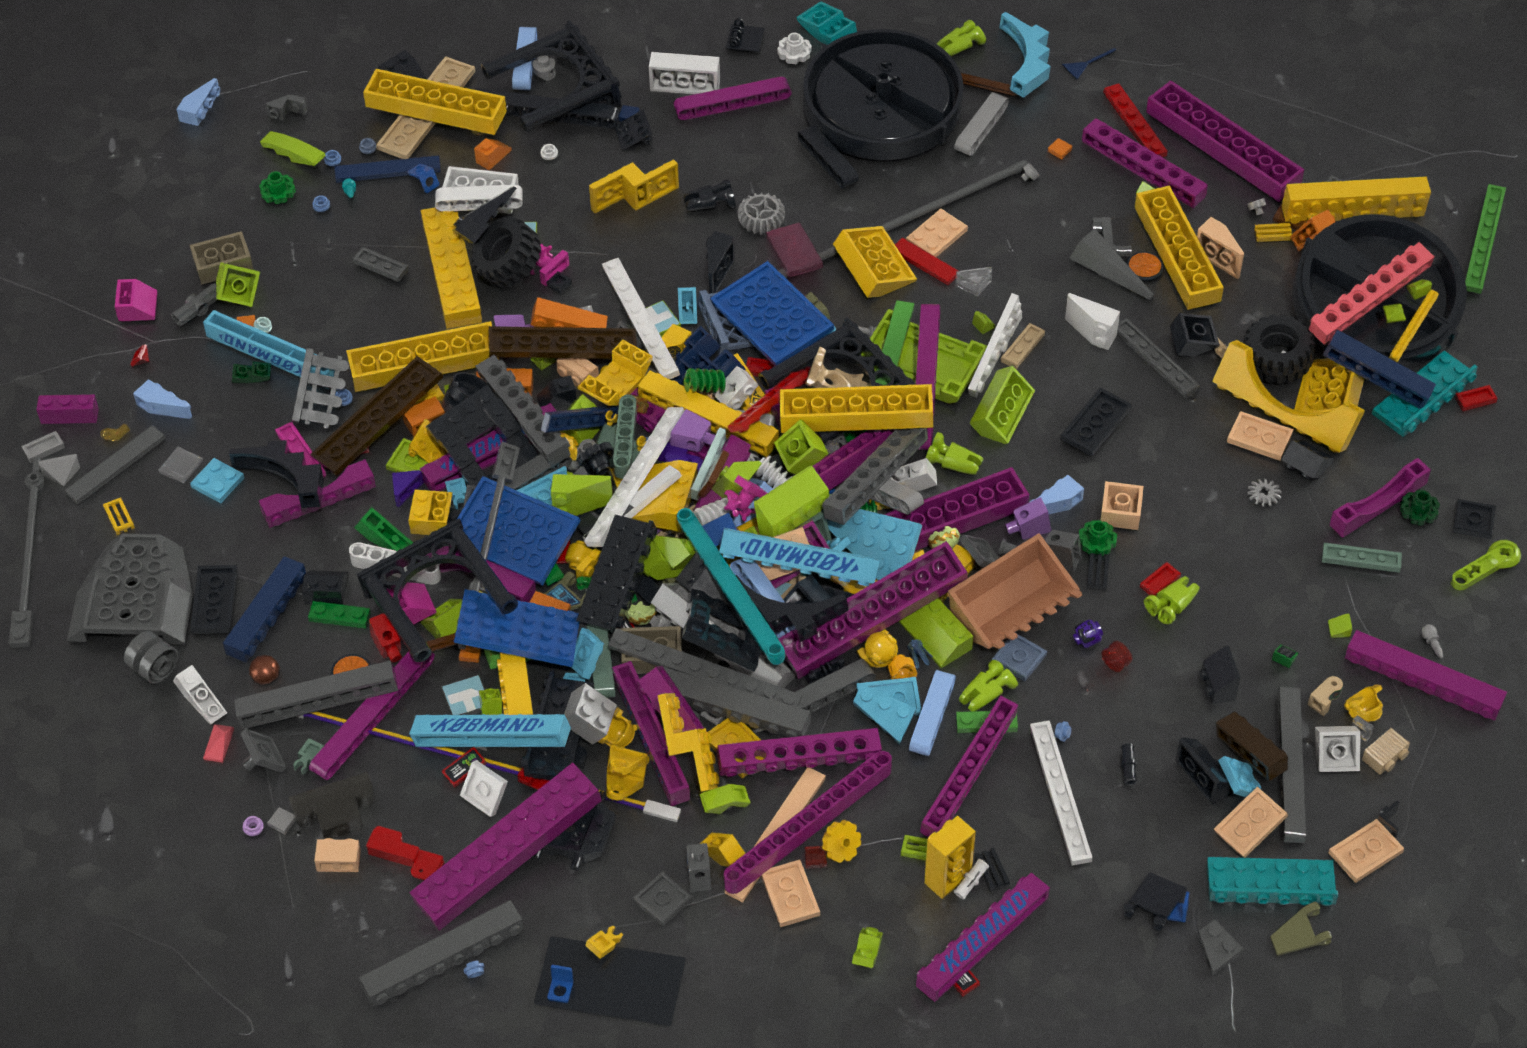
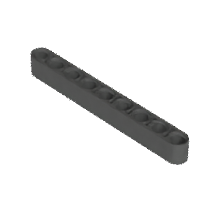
(1293, 779)

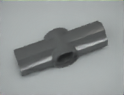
(195, 305)

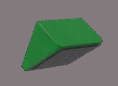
(1284, 656)

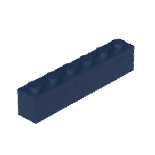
(1379, 369)
(264, 609)

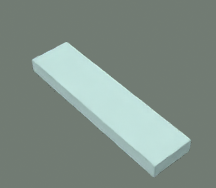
(711, 456)

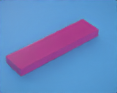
(296, 443)

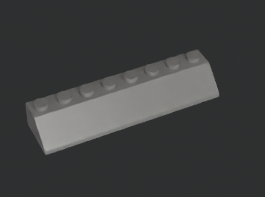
(673, 600)

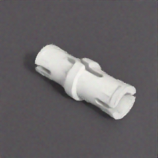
(971, 878)

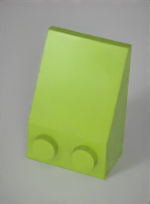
(580, 492)

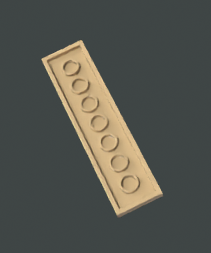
(409, 132)

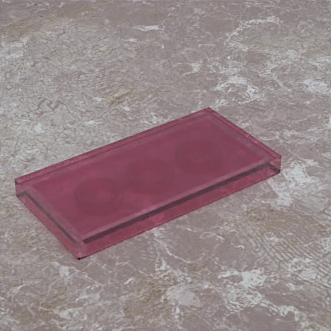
(794, 249)

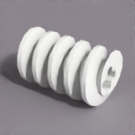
(771, 473)
(712, 511)

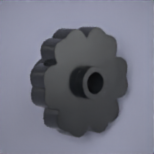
(597, 458)

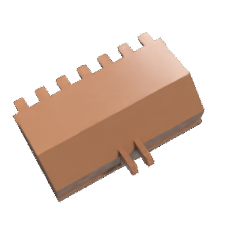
(1012, 593)

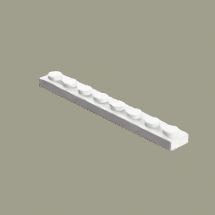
(1060, 793)

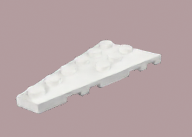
(998, 343)

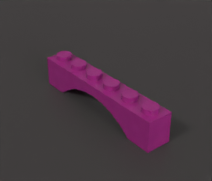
(354, 480)
(1355, 514)
(516, 584)

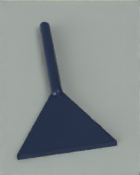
(1077, 69)

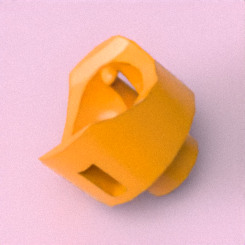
(902, 667)

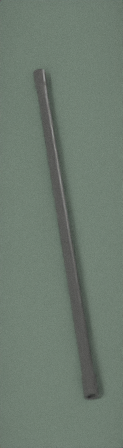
(1012, 170)

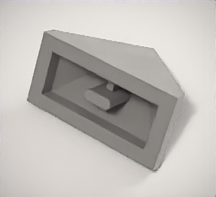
(60, 468)

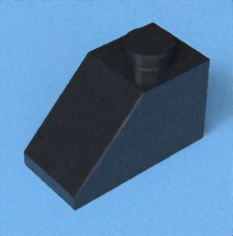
(558, 392)

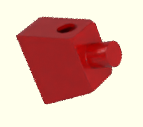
(385, 637)

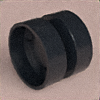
(460, 388)

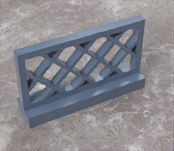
(715, 325)

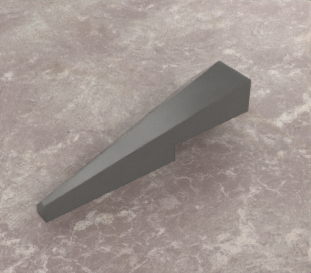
(1100, 257)

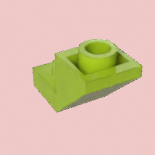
(490, 701)
(721, 798)
(867, 947)

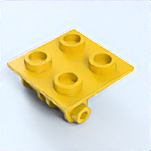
(425, 445)

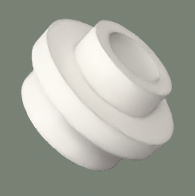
(549, 152)

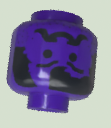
(1088, 633)

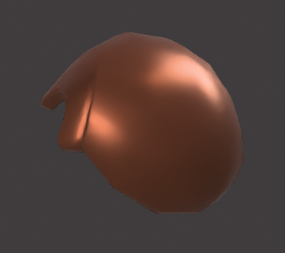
(264, 669)

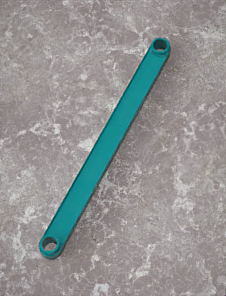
(731, 586)

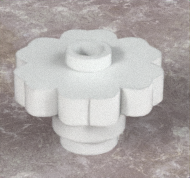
(794, 49)

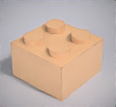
(1122, 505)

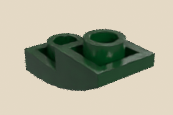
(251, 374)

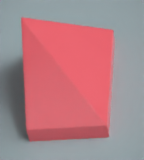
(218, 743)

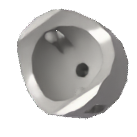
(544, 67)

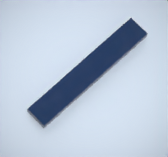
(383, 169)
(577, 418)

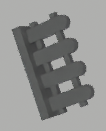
(313, 397)

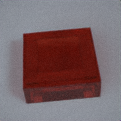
(815, 857)

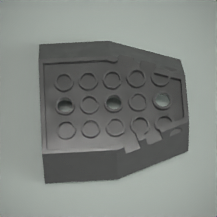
(157, 602)

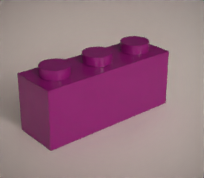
(67, 409)

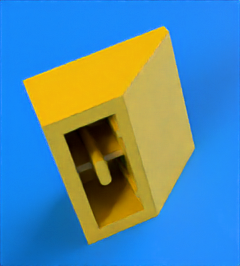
(429, 511)

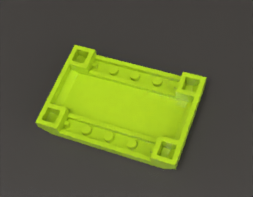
(955, 361)

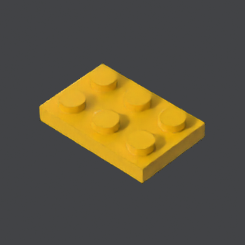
(732, 732)

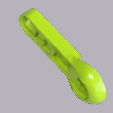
(1488, 564)

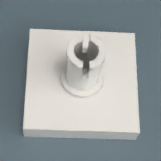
(483, 788)

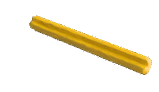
(1413, 325)

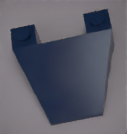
(697, 353)

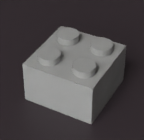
(589, 713)

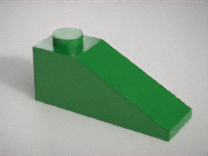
(381, 532)

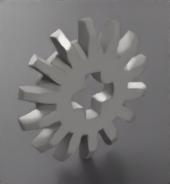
(1261, 497)

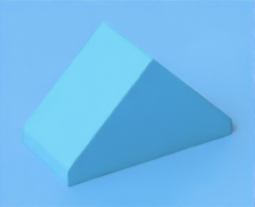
(687, 305)

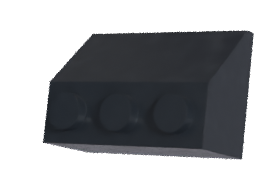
(1203, 769)

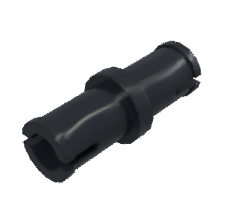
(1129, 764)

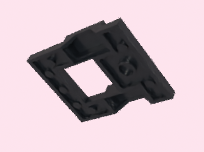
(471, 420)
(697, 630)

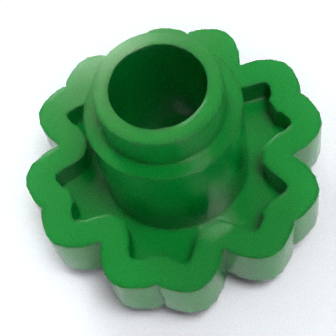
(277, 188)
(1097, 537)

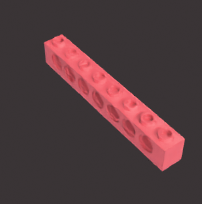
(1420, 261)

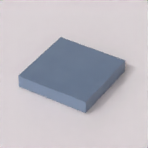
(1020, 657)

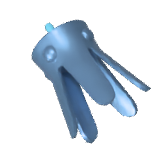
(916, 648)

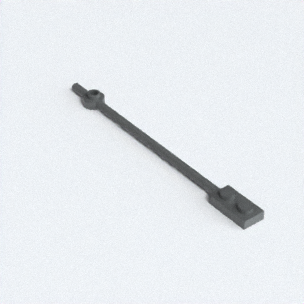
(504, 472)
(22, 620)

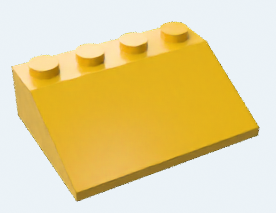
(873, 260)
(1328, 387)
(665, 507)

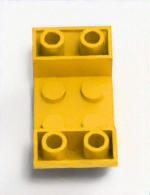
(620, 376)

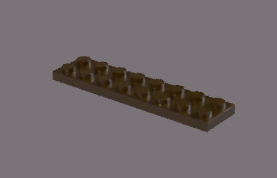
(557, 341)
(376, 416)

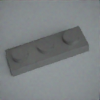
(380, 264)

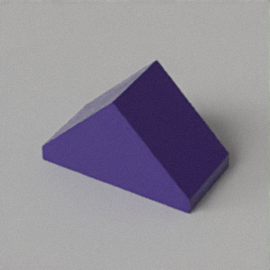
(405, 484)

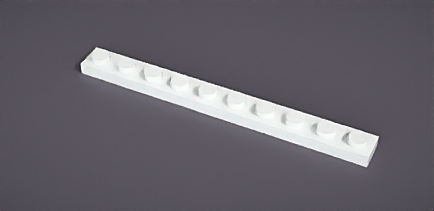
(640, 319)
(635, 476)

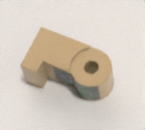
(1322, 696)

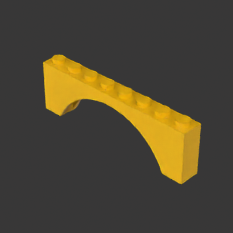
(1240, 377)

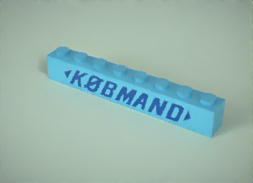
(258, 344)
(799, 556)
(490, 730)

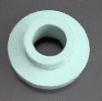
(263, 324)

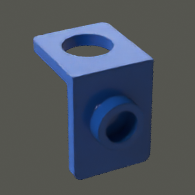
(423, 172)
(1180, 911)
(562, 977)

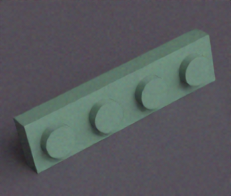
(1361, 557)

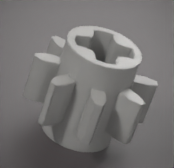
(660, 621)

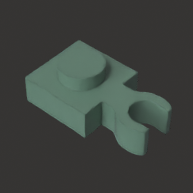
(306, 754)

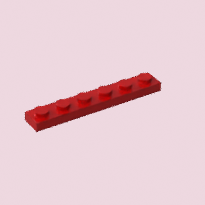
(1134, 119)
(765, 403)

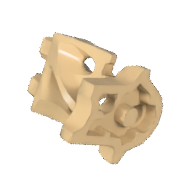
(819, 373)

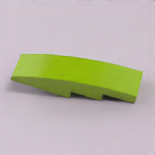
(294, 148)

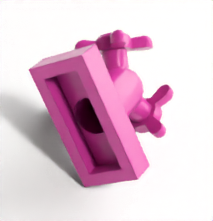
(549, 265)
(744, 499)

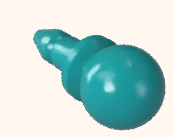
(349, 187)

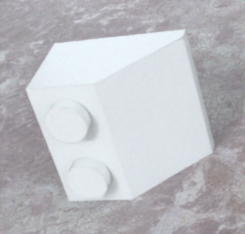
(1337, 748)

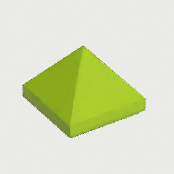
(1394, 313)

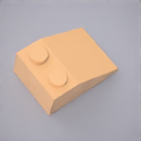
(1221, 247)

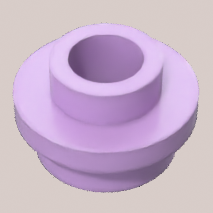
(253, 821)

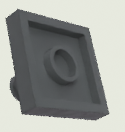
(262, 752)

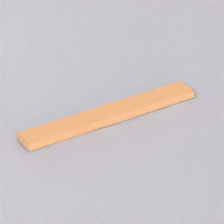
(795, 802)

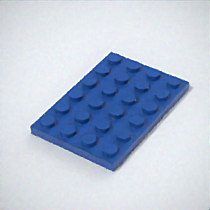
(772, 313)
(526, 530)
(526, 632)

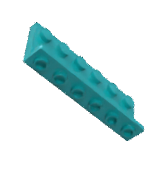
(1449, 377)
(1271, 880)

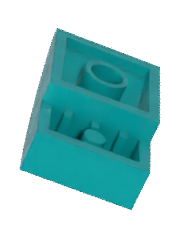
(826, 23)

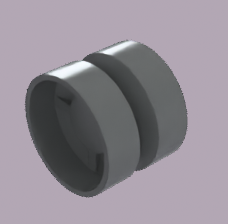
(151, 657)

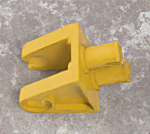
(625, 772)

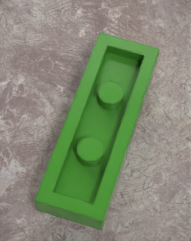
(972, 721)

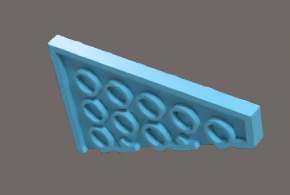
(879, 537)

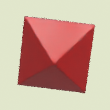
(140, 356)

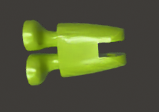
(962, 38)
(955, 458)
(1174, 594)
(984, 690)

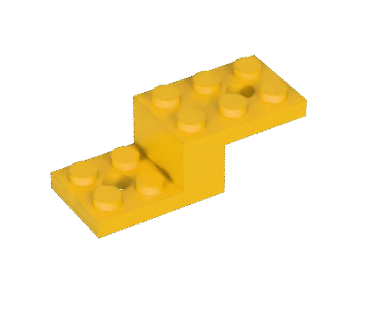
(634, 186)
(688, 741)

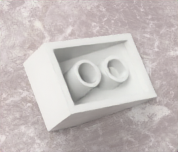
(1092, 320)

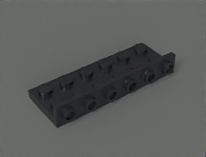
(617, 573)
(550, 761)

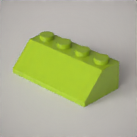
(1002, 405)
(791, 503)
(939, 632)

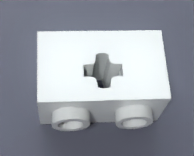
(738, 388)

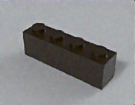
(1252, 746)

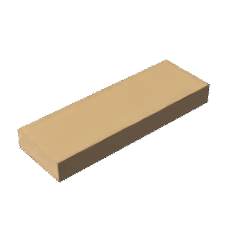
(1023, 346)

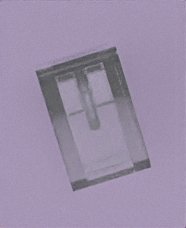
(974, 280)

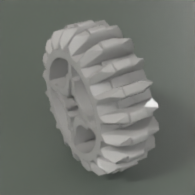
(761, 213)

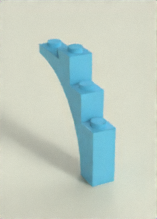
(1035, 53)

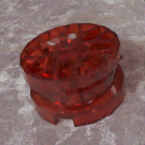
(1117, 656)

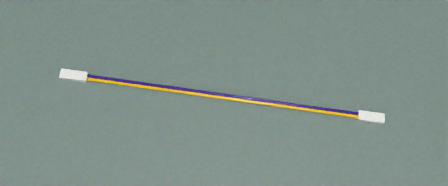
(649, 807)

